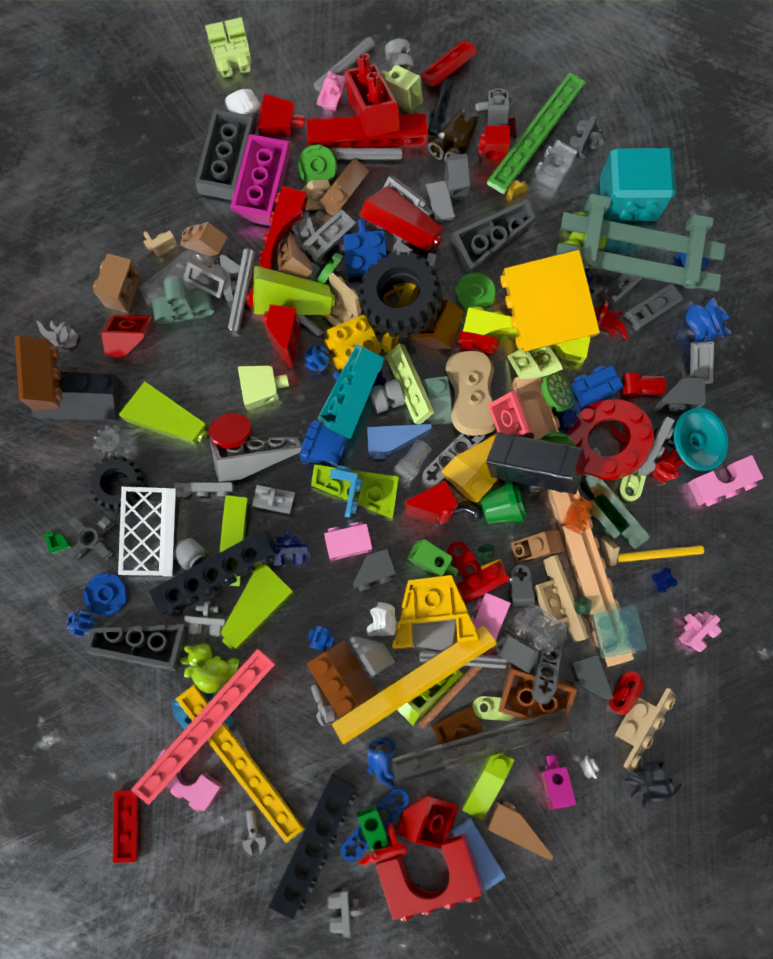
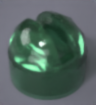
(486, 552)
(582, 606)

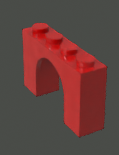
(407, 899)

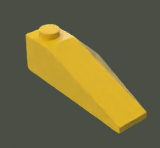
(470, 472)

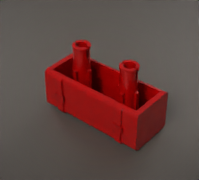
(371, 98)

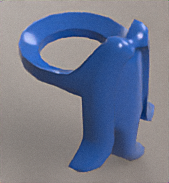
(379, 761)

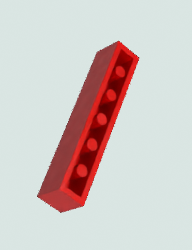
(347, 133)

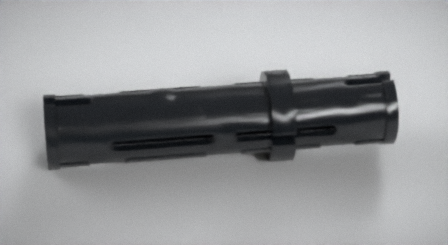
(438, 114)

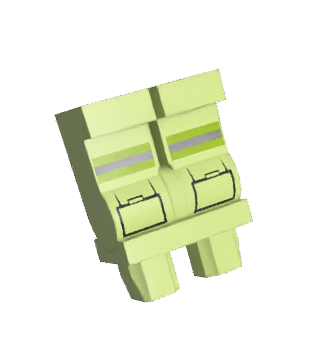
(229, 54)

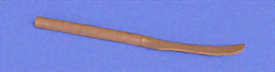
(451, 694)

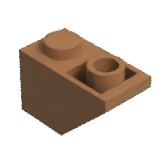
(203, 239)
(537, 546)

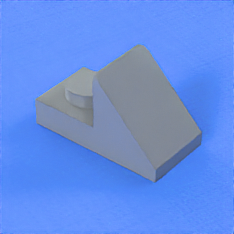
(231, 272)
(208, 279)

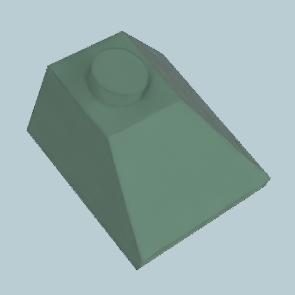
(439, 397)

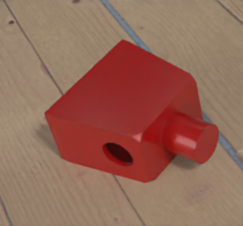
(278, 118)

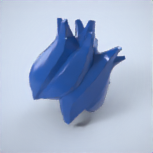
(707, 321)

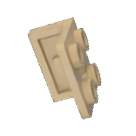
(346, 302)

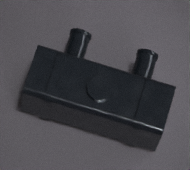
(536, 462)

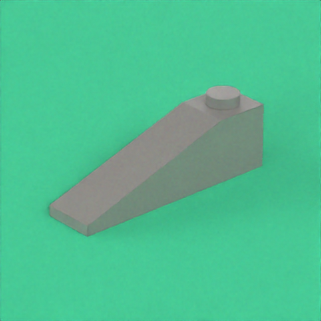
(251, 456)
(373, 654)

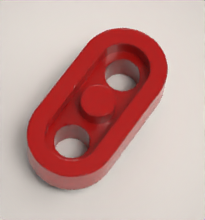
(472, 340)
(464, 560)
(625, 693)

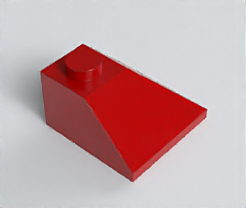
(124, 333)
(428, 822)

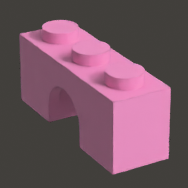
(741, 474)
(198, 794)

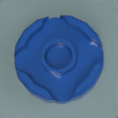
(105, 594)

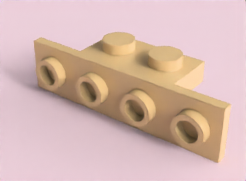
(557, 599)
(641, 725)

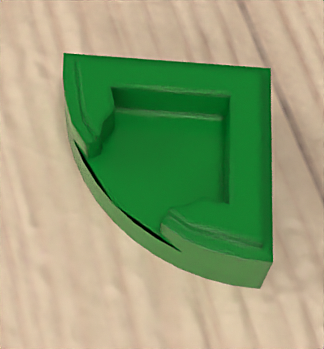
(56, 542)

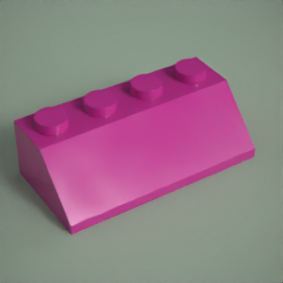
(260, 178)

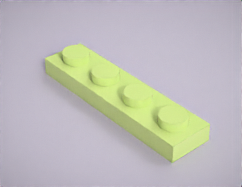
(410, 384)

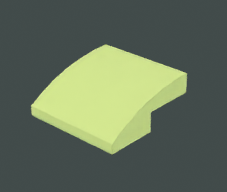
(534, 363)

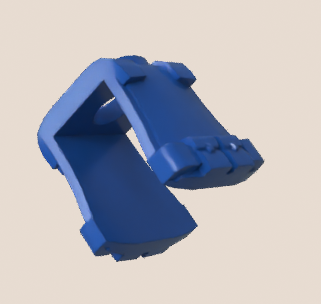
(322, 445)

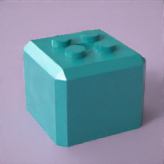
(638, 183)

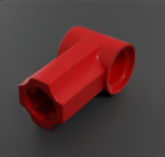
(636, 385)

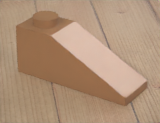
(343, 187)
(292, 258)
(511, 825)

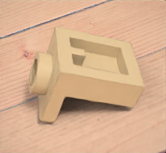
(315, 190)
(161, 244)

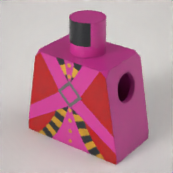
(556, 795)

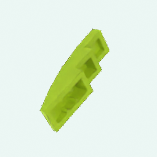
(233, 526)

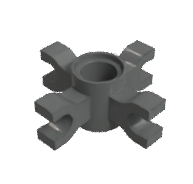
(82, 546)

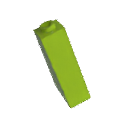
(290, 291)
(160, 414)
(258, 602)

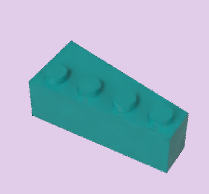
(351, 391)

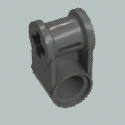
(521, 591)

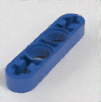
(351, 841)

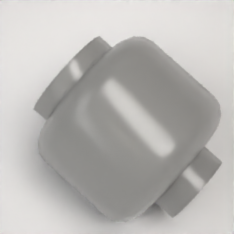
(188, 553)

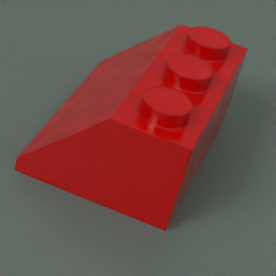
(283, 331)
(432, 505)

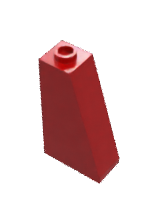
(402, 219)

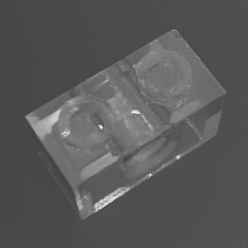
(558, 154)
(540, 628)

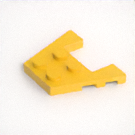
(433, 601)

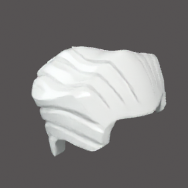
(243, 103)
(383, 620)

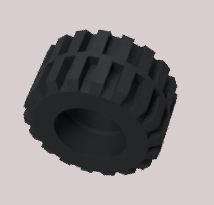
(105, 472)

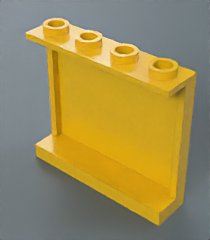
(549, 301)

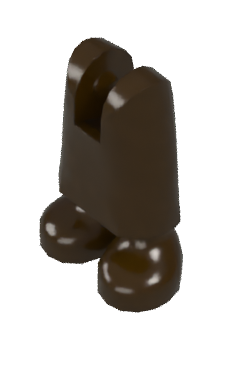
(455, 130)

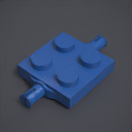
(363, 249)

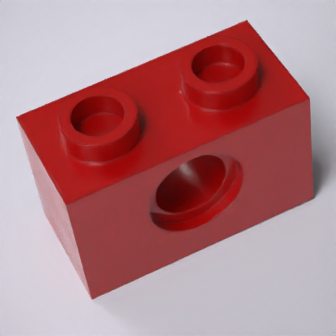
(494, 144)

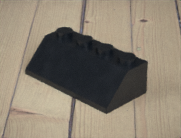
(86, 397)

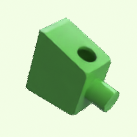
(424, 554)

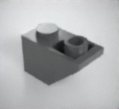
(498, 107)
(457, 175)
(374, 569)
(517, 650)
(590, 675)

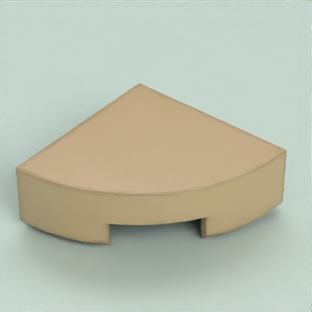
(609, 550)

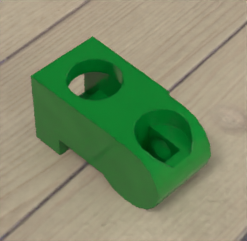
(373, 828)

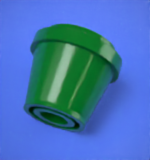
(504, 504)

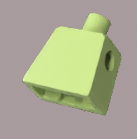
(404, 87)
(260, 385)

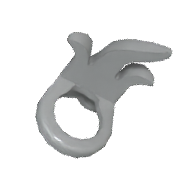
(61, 337)

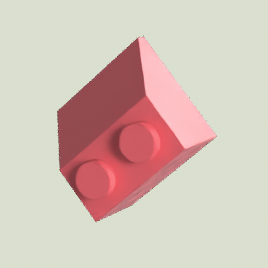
(510, 415)

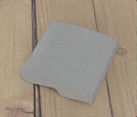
(434, 634)

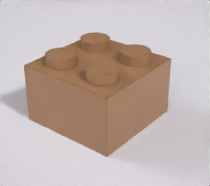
(117, 283)

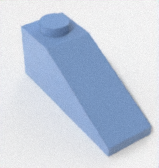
(389, 439)

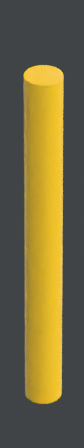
(662, 553)

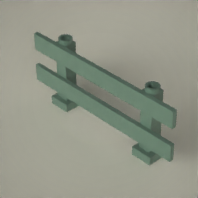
(694, 246)

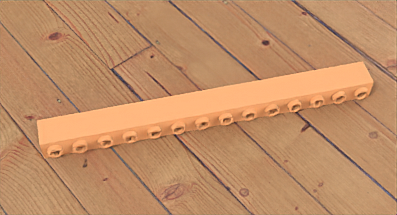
(583, 548)

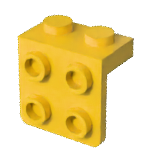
(344, 337)

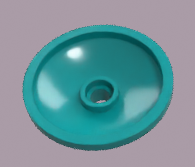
(701, 439)

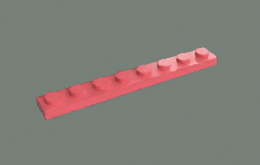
(203, 726)

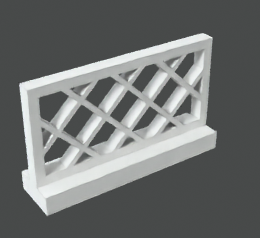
(166, 535)

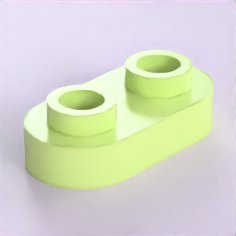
(635, 483)
(492, 712)

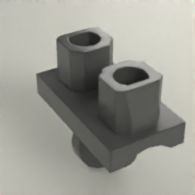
(590, 137)

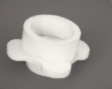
(589, 767)

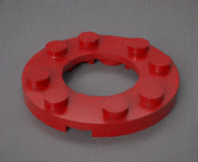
(635, 453)

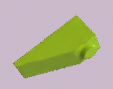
(420, 705)
(487, 785)

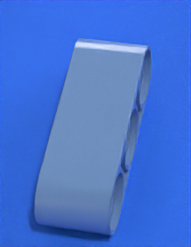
(486, 863)

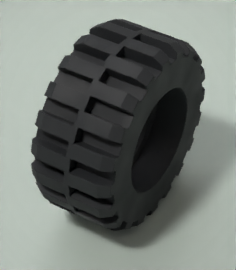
(398, 270)

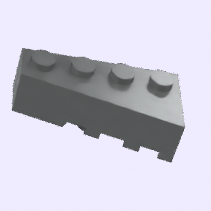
(489, 235)
(150, 646)

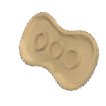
(471, 379)

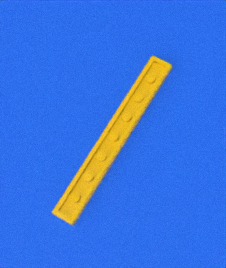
(411, 686)
(245, 769)

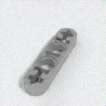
(450, 452)

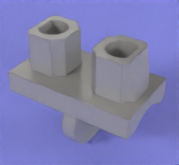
(273, 499)
(206, 615)
(341, 924)

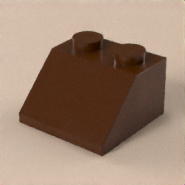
(444, 329)

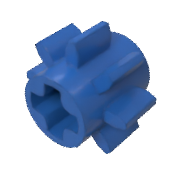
(317, 358)
(80, 623)
(320, 638)

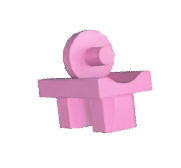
(331, 92)
(697, 628)

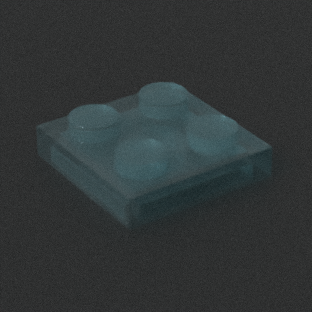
(618, 631)

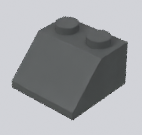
(685, 395)

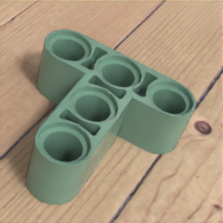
(180, 303)

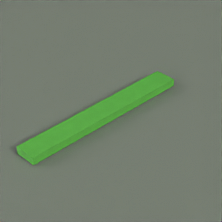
(536, 133)

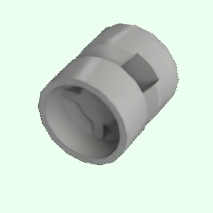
(399, 53)
(386, 396)

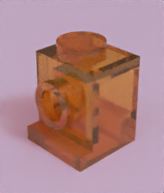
(577, 515)

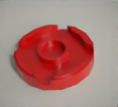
(230, 430)

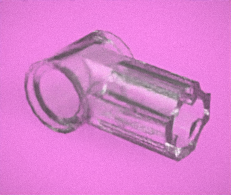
(410, 465)

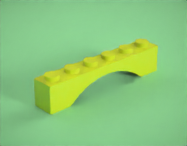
(497, 324)

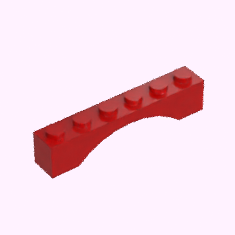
(289, 211)

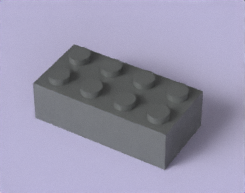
(223, 153)

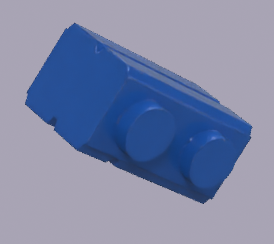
(596, 386)

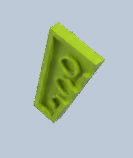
(376, 493)

